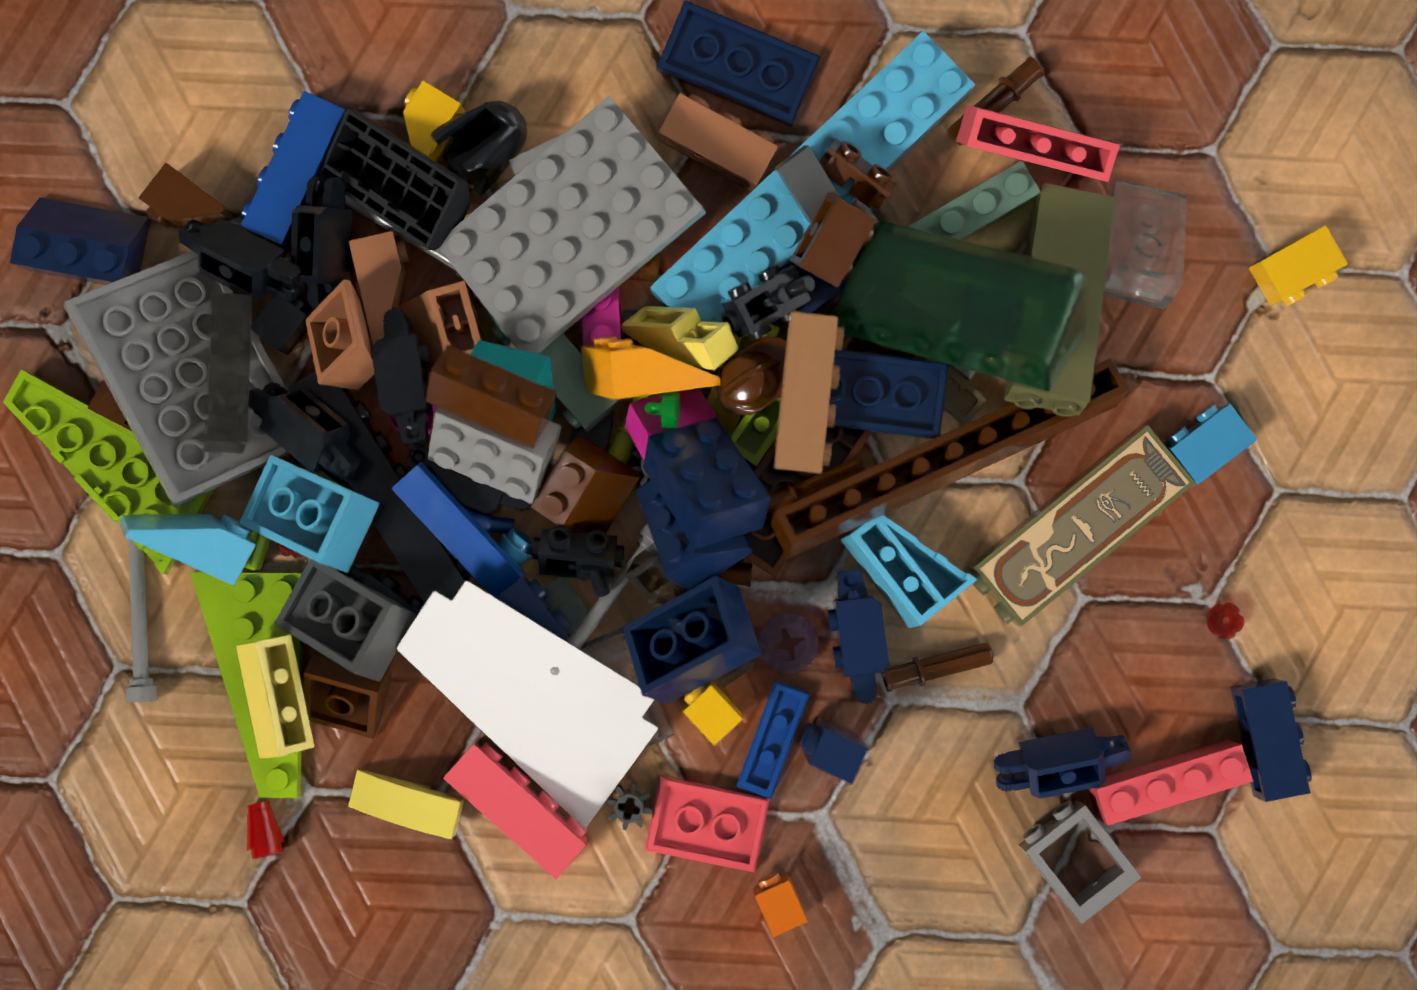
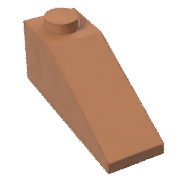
(380, 276)

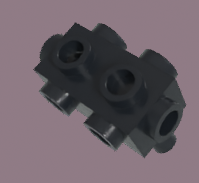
(766, 301)
(579, 556)

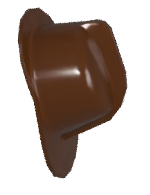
(753, 377)

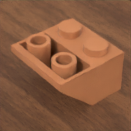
(445, 318)

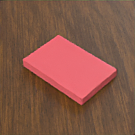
(707, 823)

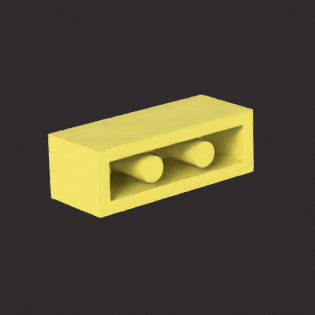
(275, 697)

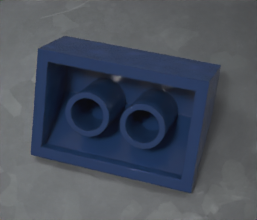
(80, 242)
(678, 557)

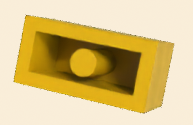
(1297, 266)
(711, 711)

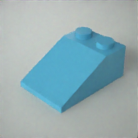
(309, 514)
(198, 540)

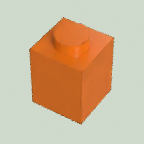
(779, 903)

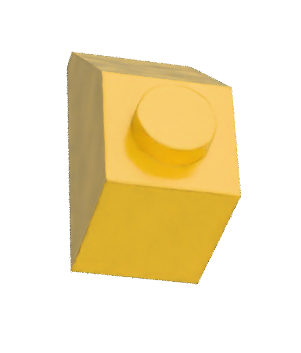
(424, 112)

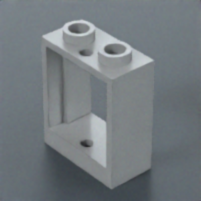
(1101, 890)

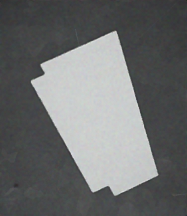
(565, 729)

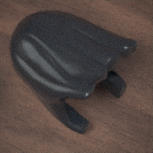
(483, 142)

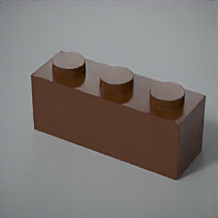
(490, 396)

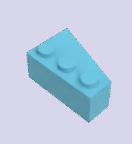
(905, 570)

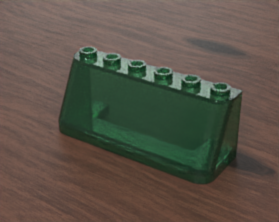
(965, 305)

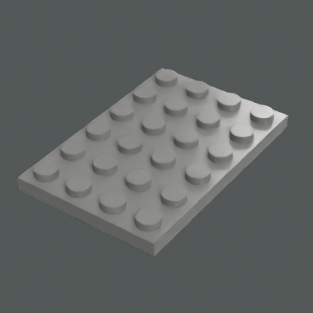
(570, 227)
(155, 357)

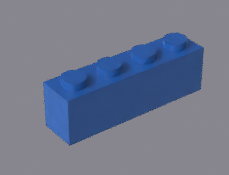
(295, 160)

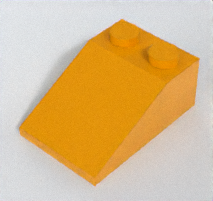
(624, 370)

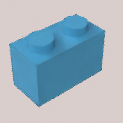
(1210, 442)

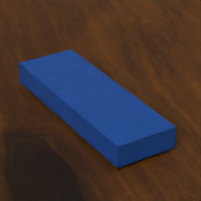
(773, 739)

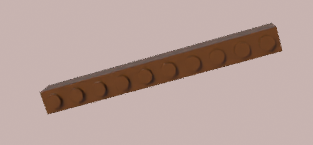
(933, 466)

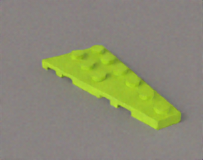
(97, 453)
(239, 617)

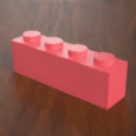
(1037, 143)
(1170, 782)
(517, 808)

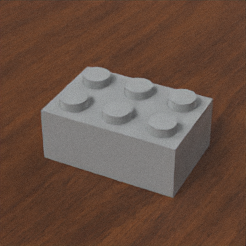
(491, 456)

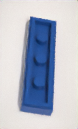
(457, 530)

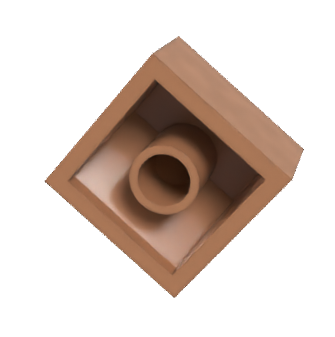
(341, 339)

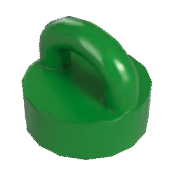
(668, 409)

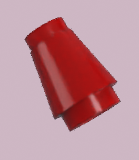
(263, 831)

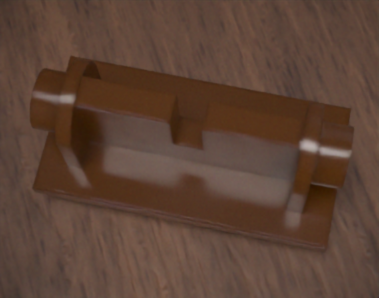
(847, 163)

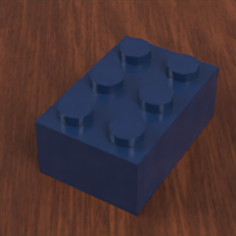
(706, 482)
(691, 640)

